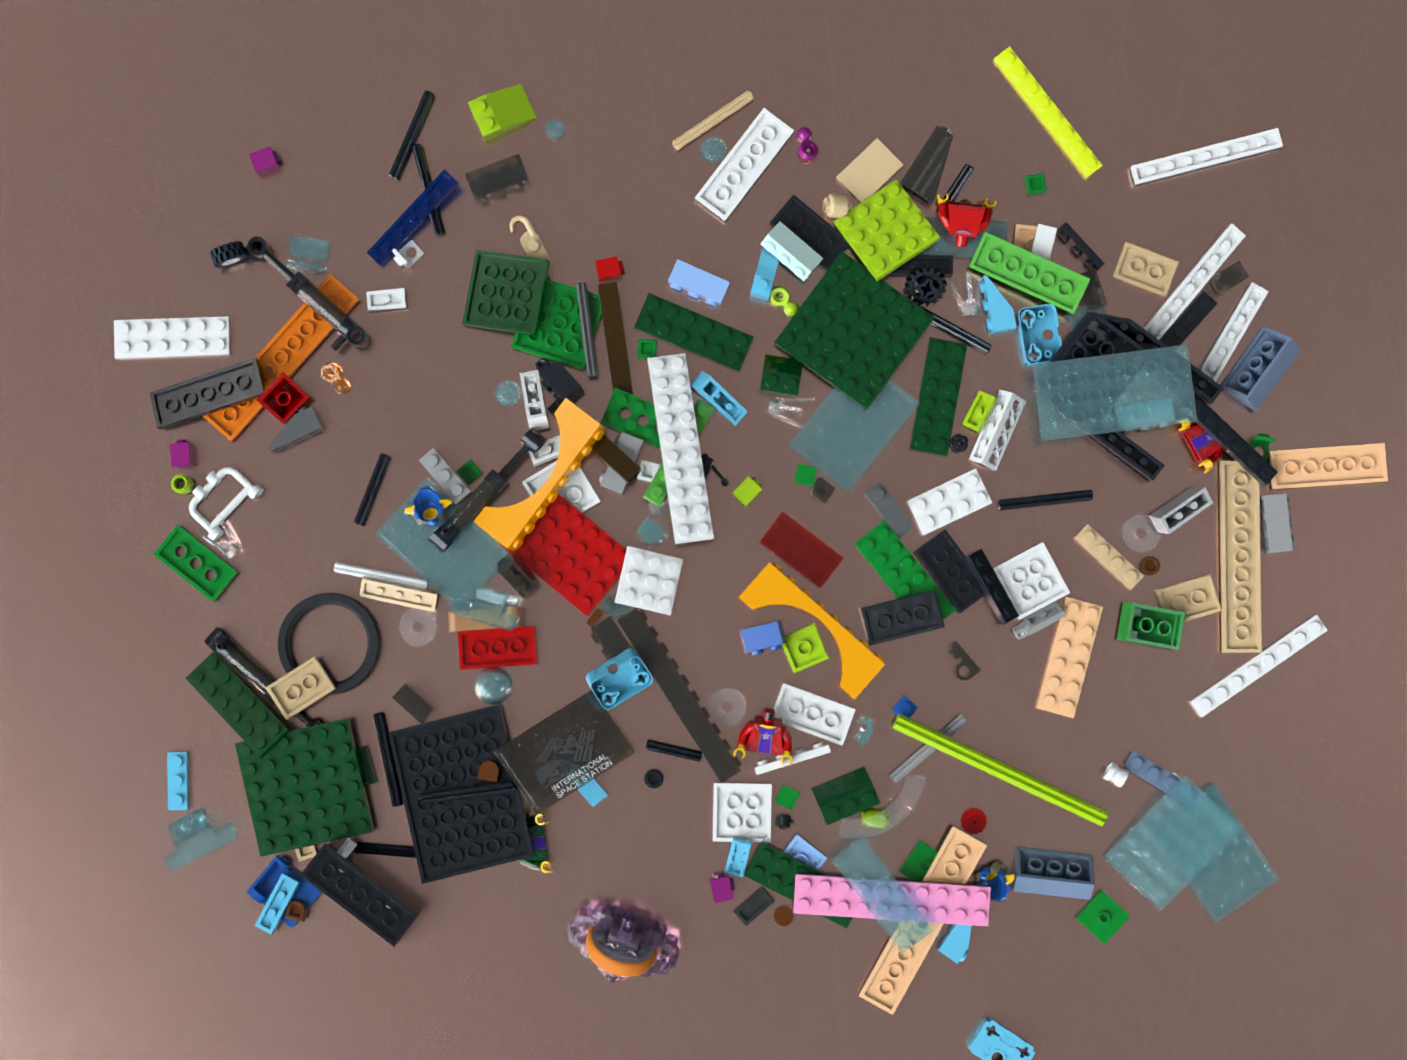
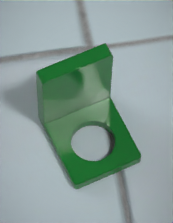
(1263, 441)

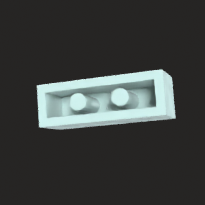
(791, 251)

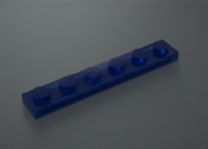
(413, 217)

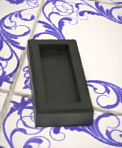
(754, 906)

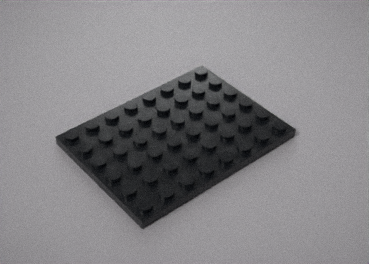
(464, 832)

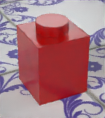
(609, 269)

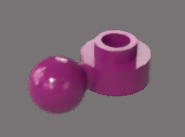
(808, 148)

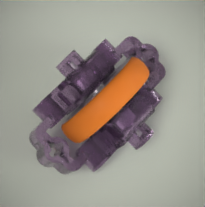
(622, 942)

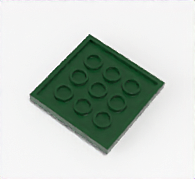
(506, 292)

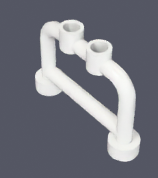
(214, 479)

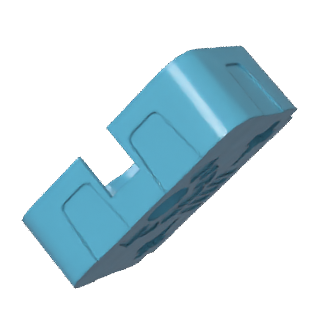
(1030, 334)
(621, 683)
(1005, 1042)

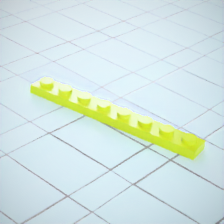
(1048, 112)

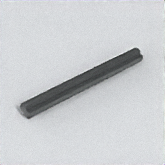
(586, 328)

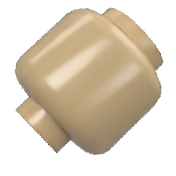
(836, 205)

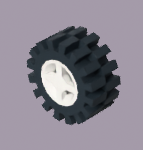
(228, 254)

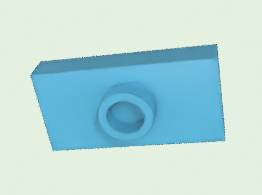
(738, 856)

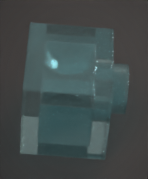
(651, 532)

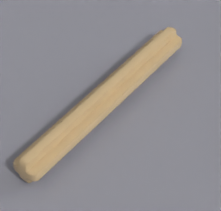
(713, 119)

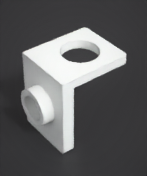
(402, 259)

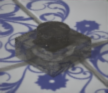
(821, 490)

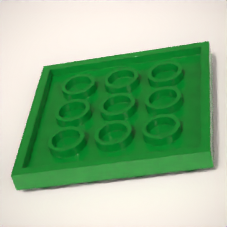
(560, 327)

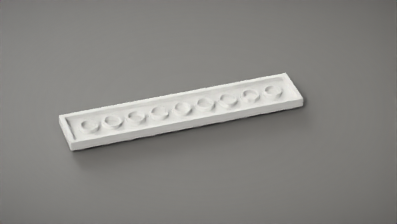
(680, 448)

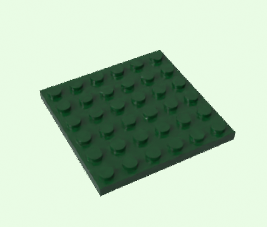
(854, 330)
(306, 788)

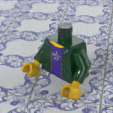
(538, 836)

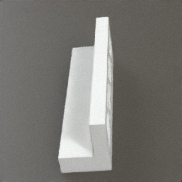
(995, 427)

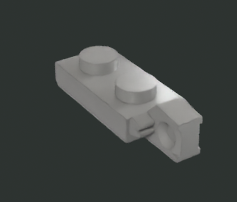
(1038, 620)

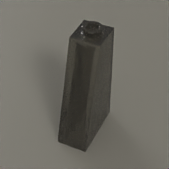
(926, 171)

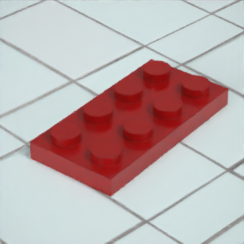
(497, 648)

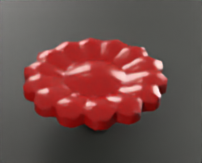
(974, 821)

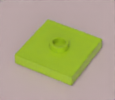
(805, 648)

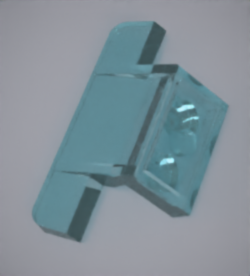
(487, 607)
(195, 838)

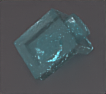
(864, 734)

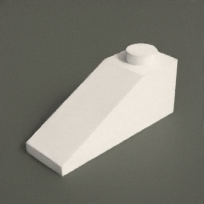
(534, 400)

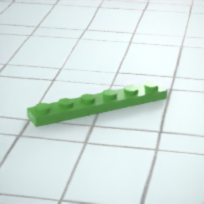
(657, 489)

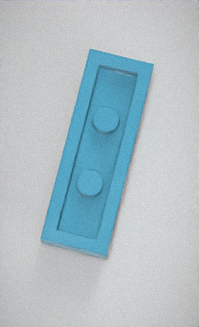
(178, 781)
(277, 904)

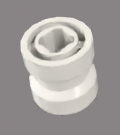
(1116, 774)

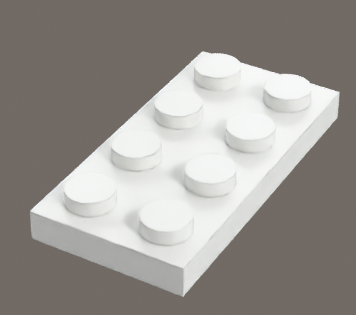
(949, 502)
(813, 714)

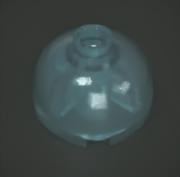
(493, 685)

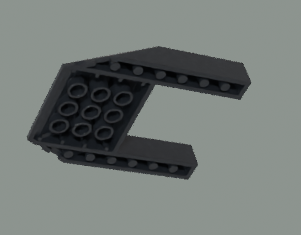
(1108, 335)

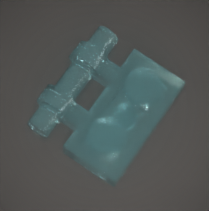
(308, 248)

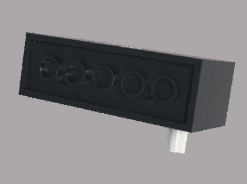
(359, 892)

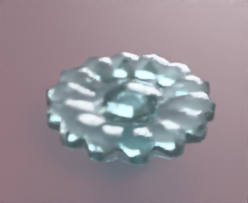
(713, 149)
(507, 393)
(614, 609)

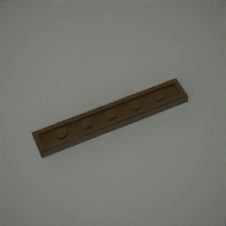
(615, 337)
(610, 454)

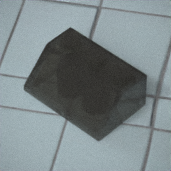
(497, 179)

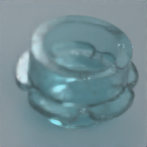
(559, 128)

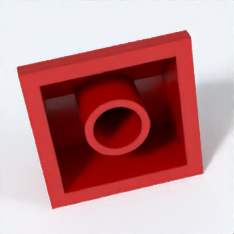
(283, 398)

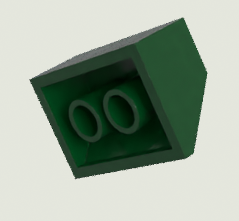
(845, 795)

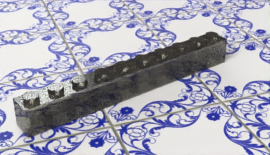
(679, 695)

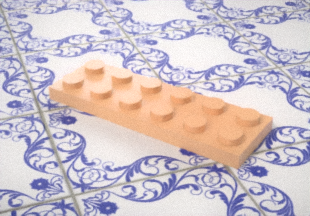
(1329, 466)
(1069, 657)

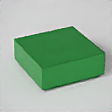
(1035, 184)
(646, 348)
(469, 472)
(805, 475)
(787, 797)

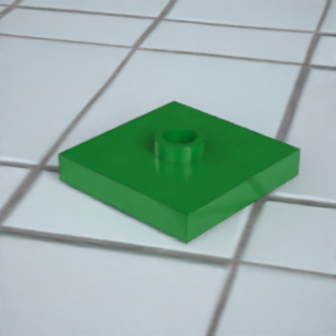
(918, 861)
(1102, 917)

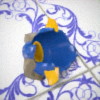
(428, 507)
(997, 879)

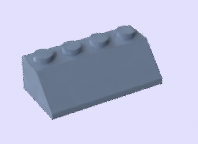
(1260, 367)
(1053, 873)

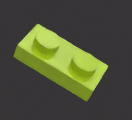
(979, 411)

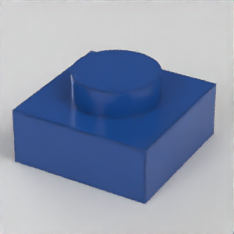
(905, 707)

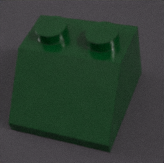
(781, 376)

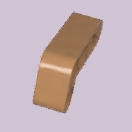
(459, 623)

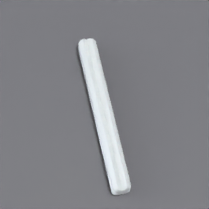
(378, 574)

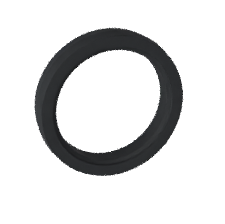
(349, 603)

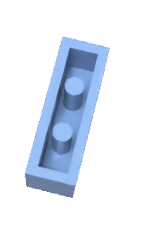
(698, 283)

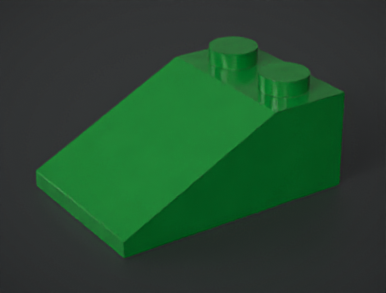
(1150, 625)

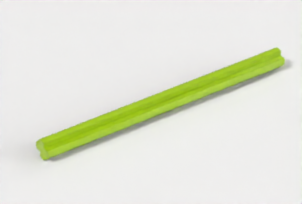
(1000, 769)

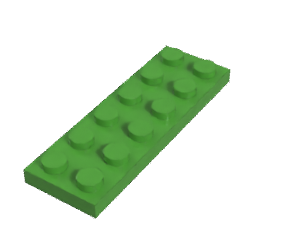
(1029, 272)

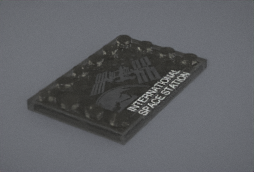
(564, 752)

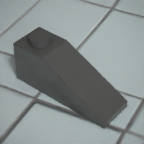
(299, 427)
(888, 509)

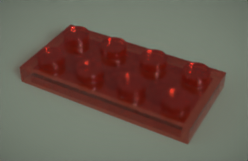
(801, 550)

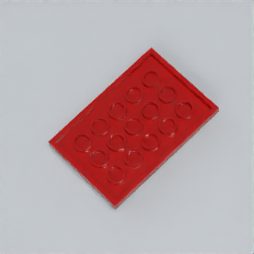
(572, 555)

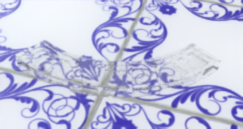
(890, 817)

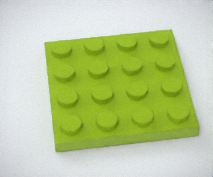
(886, 230)

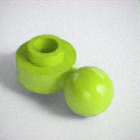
(790, 307)

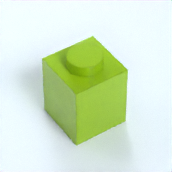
(747, 490)

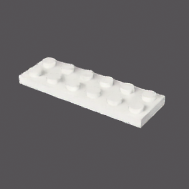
(744, 164)
(172, 337)

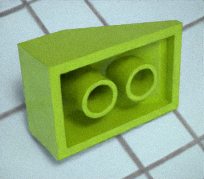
(502, 111)

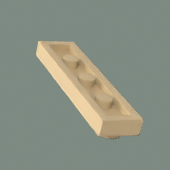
(1108, 556)
(398, 594)

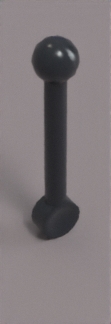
(724, 482)

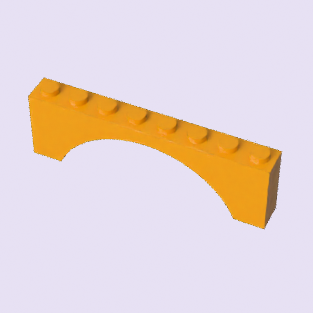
(577, 437)
(858, 662)

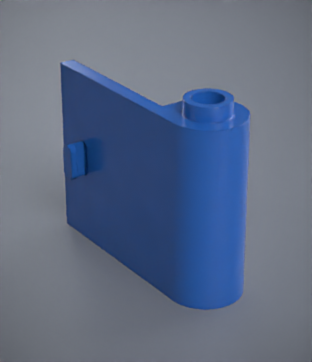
(266, 882)

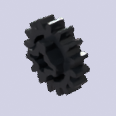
(930, 291)

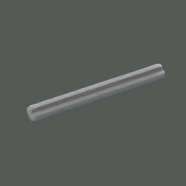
(926, 750)

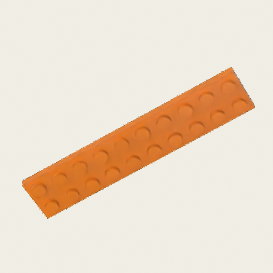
(285, 354)

